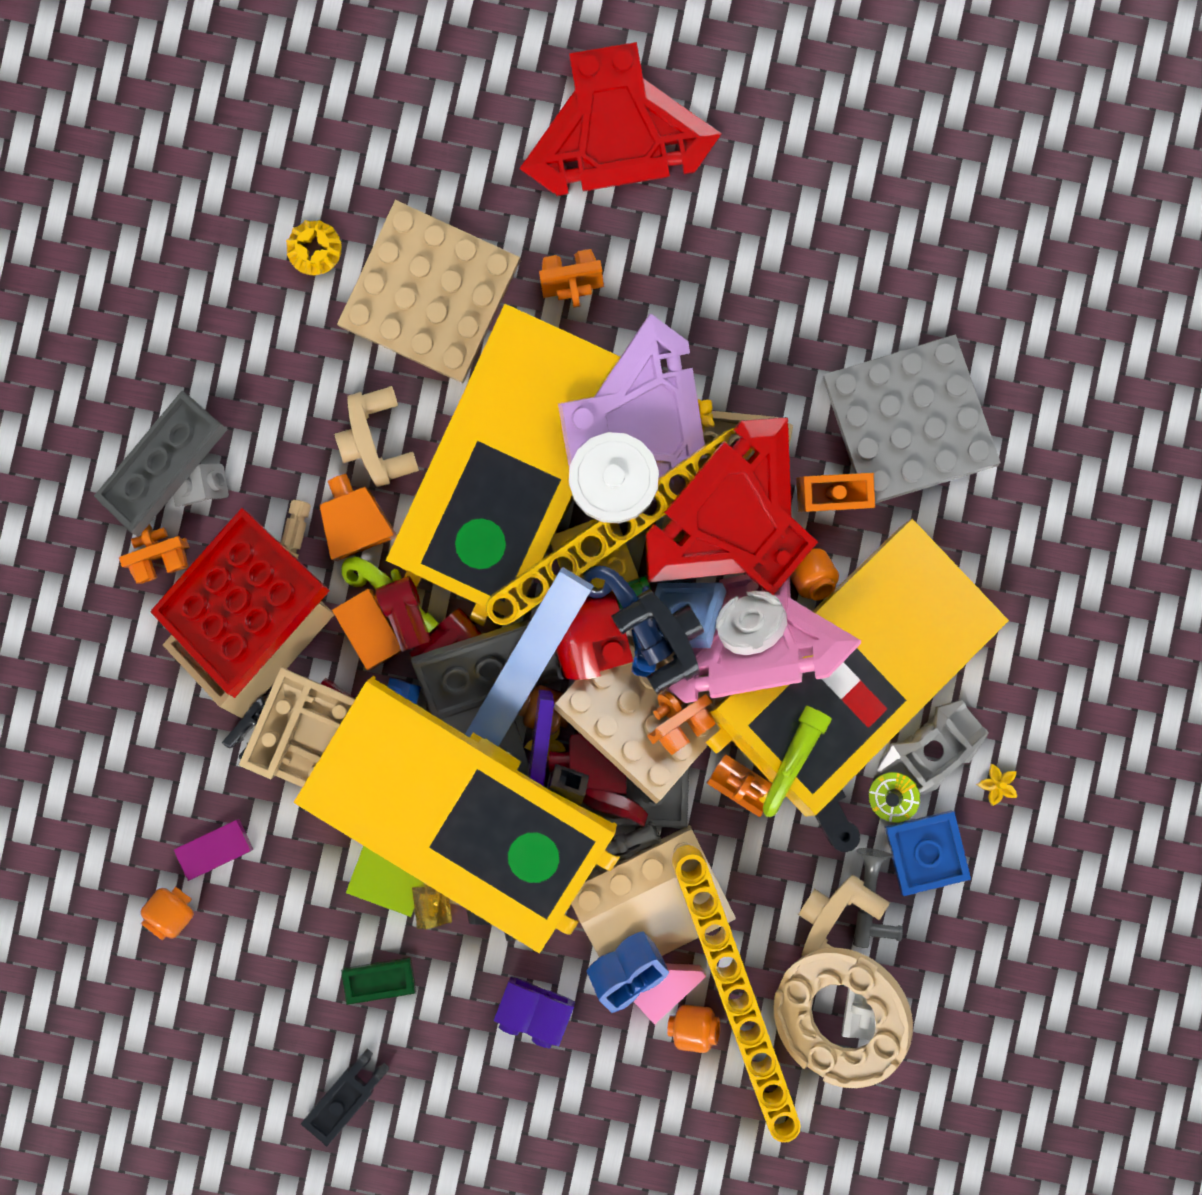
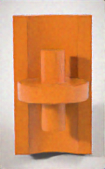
(571, 280)
(170, 550)
(669, 732)
(739, 784)

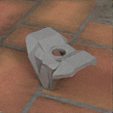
(956, 732)

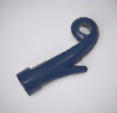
(650, 638)

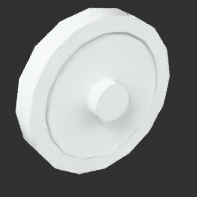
(613, 477)

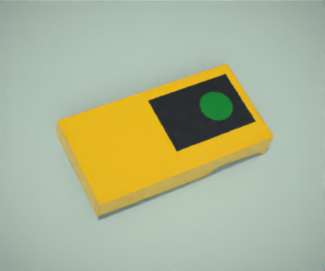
(501, 464)
(457, 815)

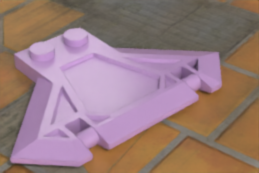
(643, 402)

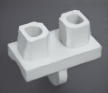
(858, 1018)

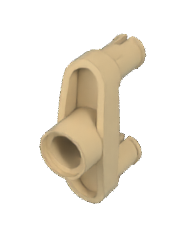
(358, 442)
(825, 911)

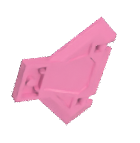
(776, 666)

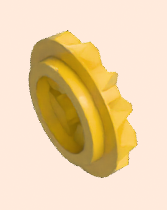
(322, 260)

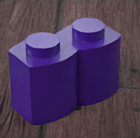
(534, 1012)

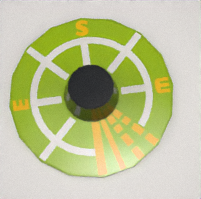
(894, 797)

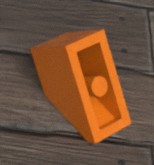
(835, 492)

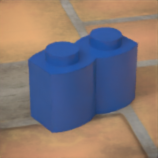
(627, 972)

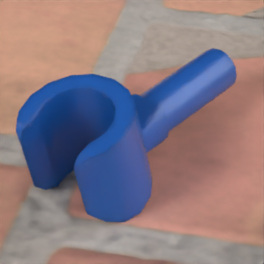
(640, 666)

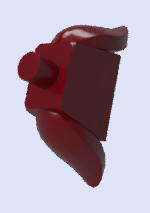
(606, 782)

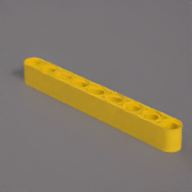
(602, 532)
(745, 1007)

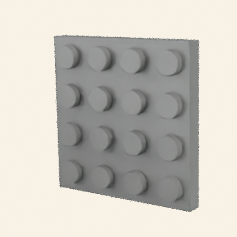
(912, 418)

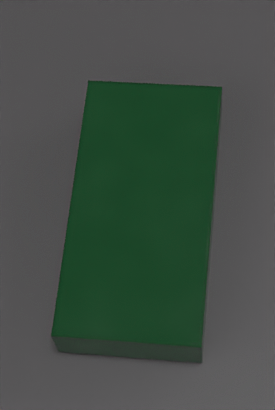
(378, 981)

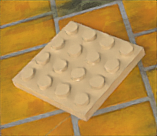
(429, 291)
(617, 717)

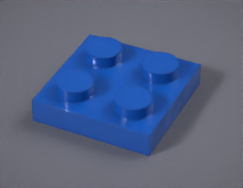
(927, 853)

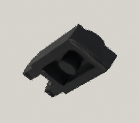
(342, 1100)

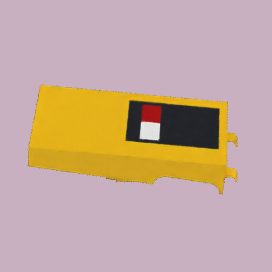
(916, 632)

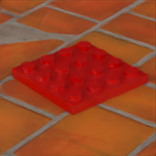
(239, 602)

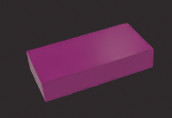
(213, 849)

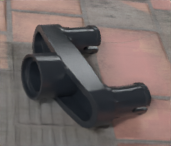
(676, 628)

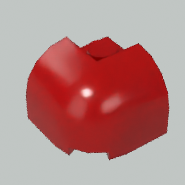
(593, 641)

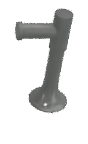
(864, 927)

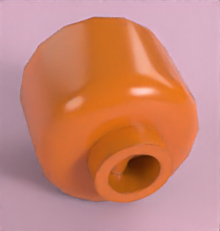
(815, 576)
(167, 913)
(694, 1028)

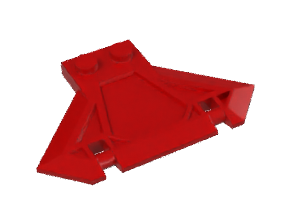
(616, 128)
(735, 514)

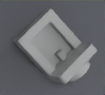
(204, 483)

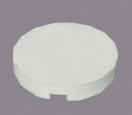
(751, 623)

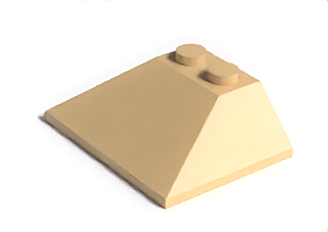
(294, 728)

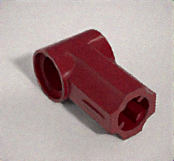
(401, 604)
(450, 631)

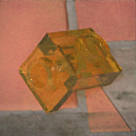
(430, 907)

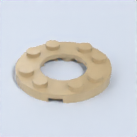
(806, 1044)

